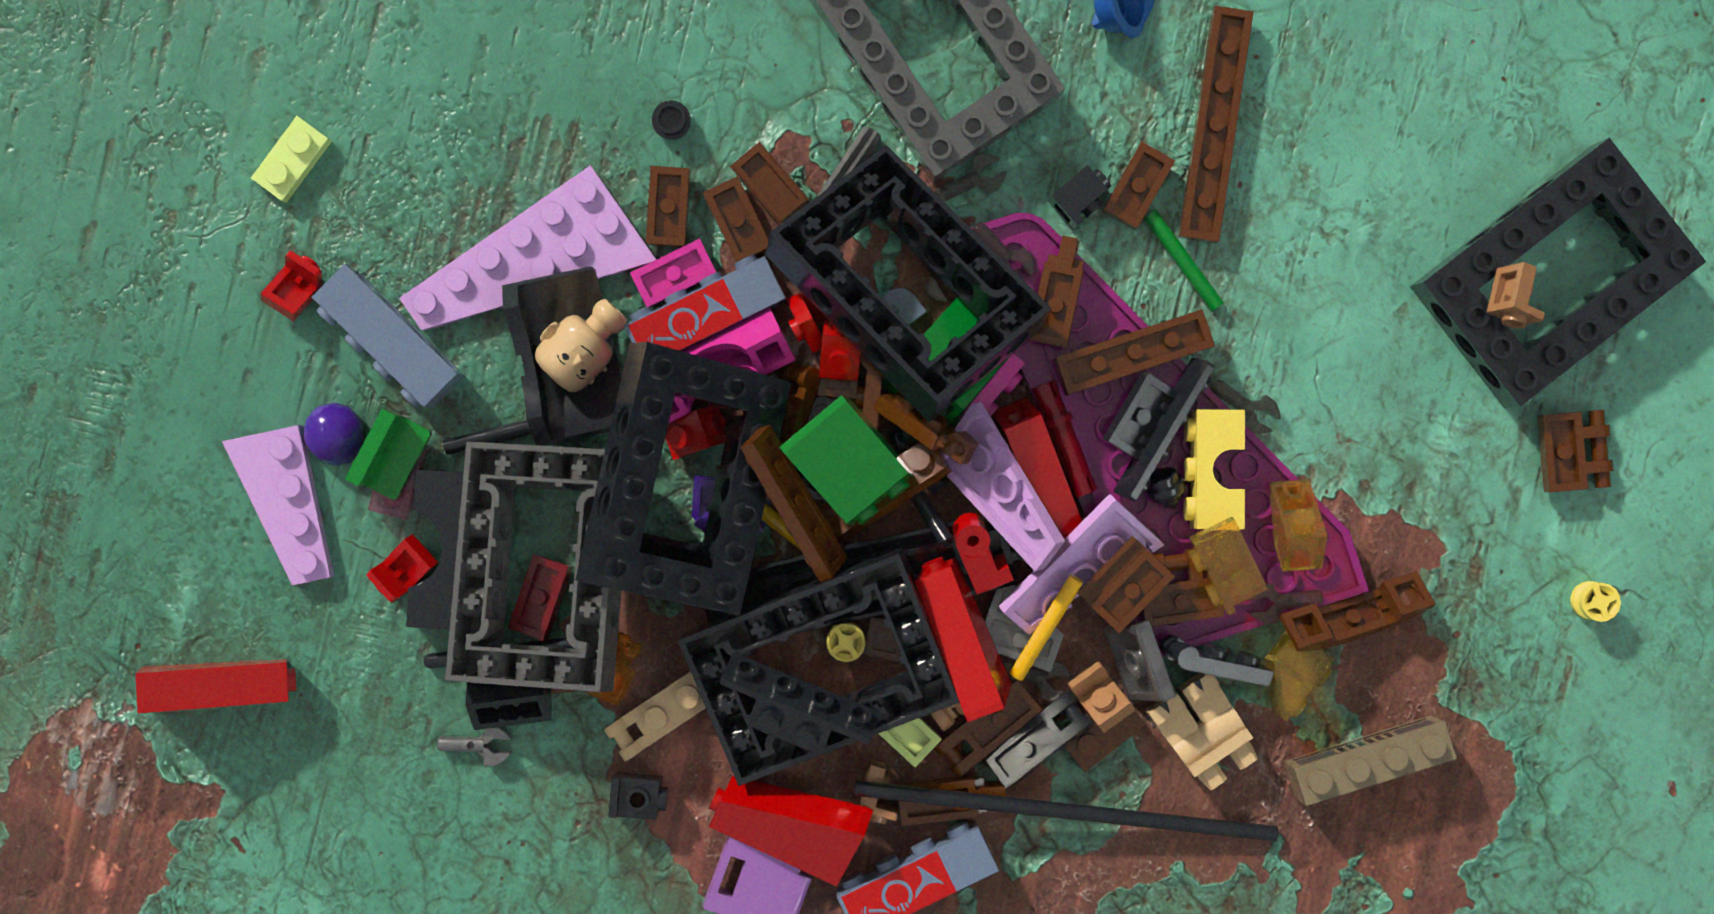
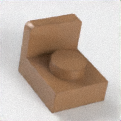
(1511, 296)
(1100, 697)
(881, 811)

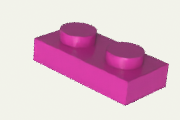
(673, 273)
(1004, 379)

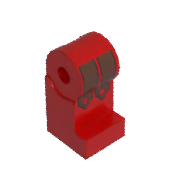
(974, 548)

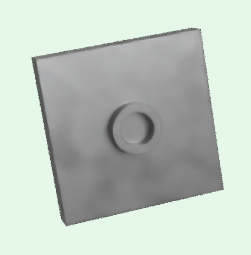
(1140, 662)

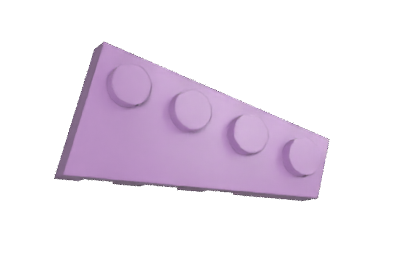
(1003, 492)
(284, 494)
(1081, 555)

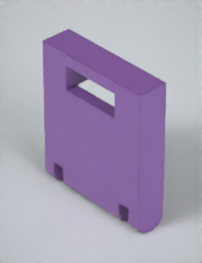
(762, 886)

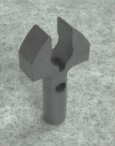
(477, 744)

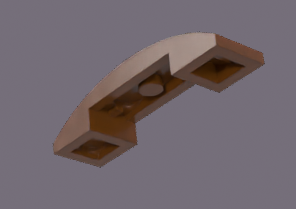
(1359, 615)

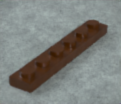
(1215, 124)

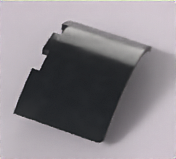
(551, 410)

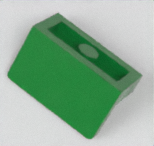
(389, 454)

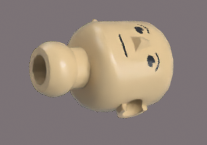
(579, 347)

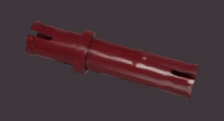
(1064, 438)

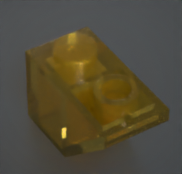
(1297, 525)
(1294, 676)

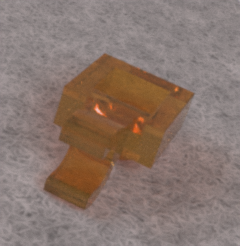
(626, 652)

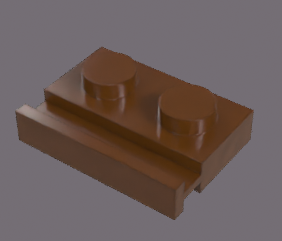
(1126, 584)

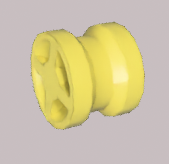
(1605, 601)
(849, 646)

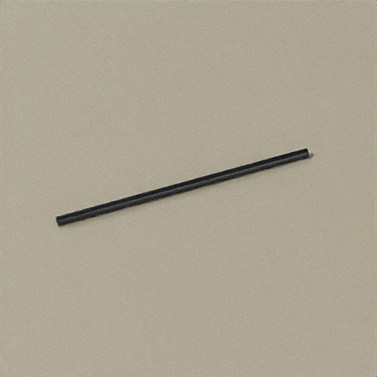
(1064, 810)

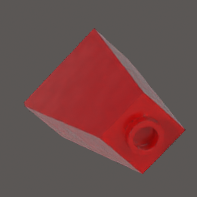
(1033, 449)
(963, 639)
(213, 685)
(792, 826)

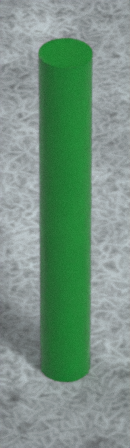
(1183, 260)

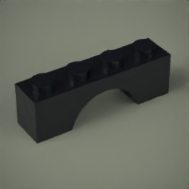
(439, 498)

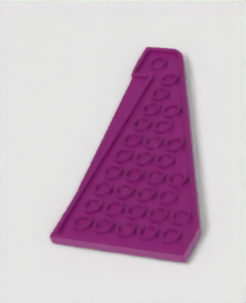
(1105, 316)

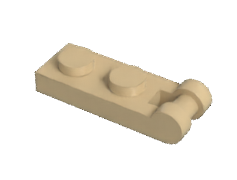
(657, 716)

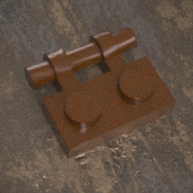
(1564, 451)
(1183, 599)

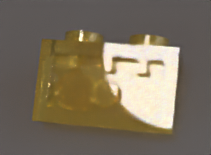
(1227, 563)

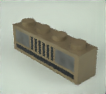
(1370, 760)

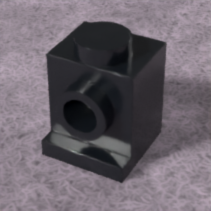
(1080, 196)
(626, 784)

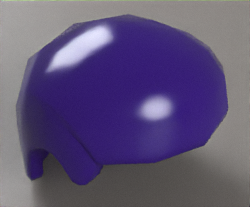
(334, 433)

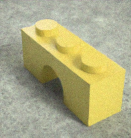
(1210, 435)

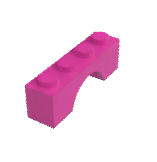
(749, 344)

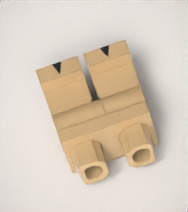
(1211, 738)

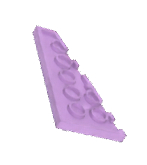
(560, 233)

